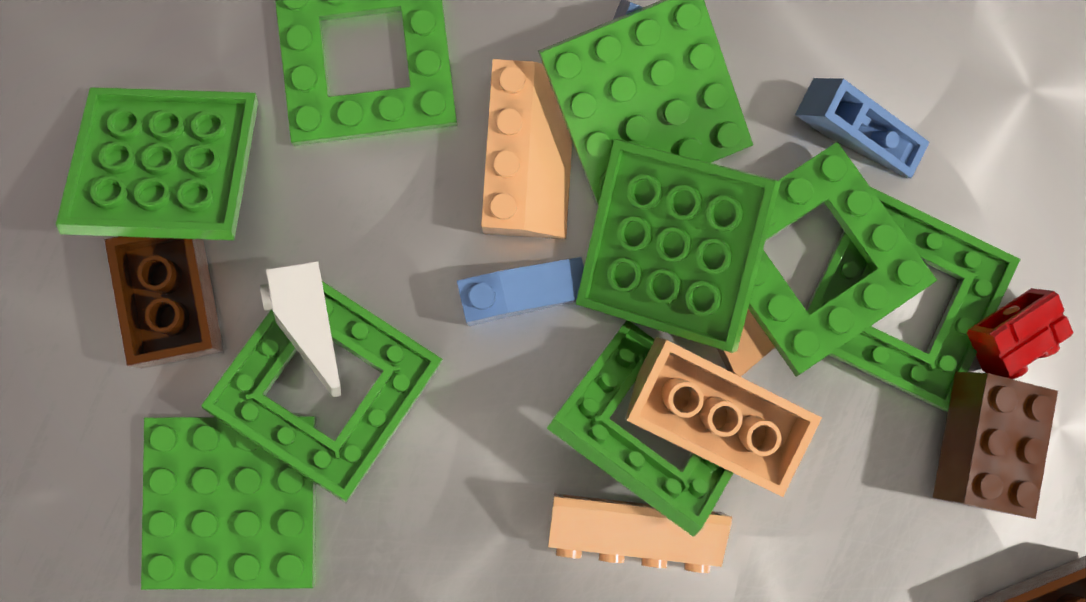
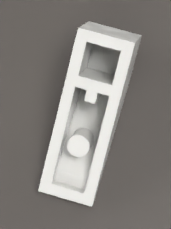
(302, 315)

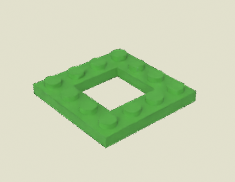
(322, 118)
(895, 263)
(983, 281)
(585, 425)
(332, 464)

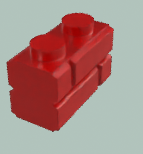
(1020, 333)

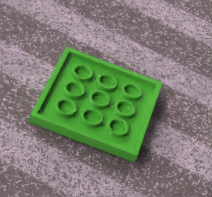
(647, 82)
(159, 164)
(677, 244)
(222, 510)

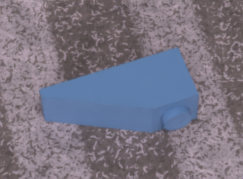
(861, 125)
(520, 290)

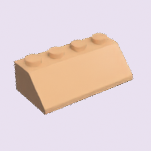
(525, 155)
(720, 416)
(634, 530)

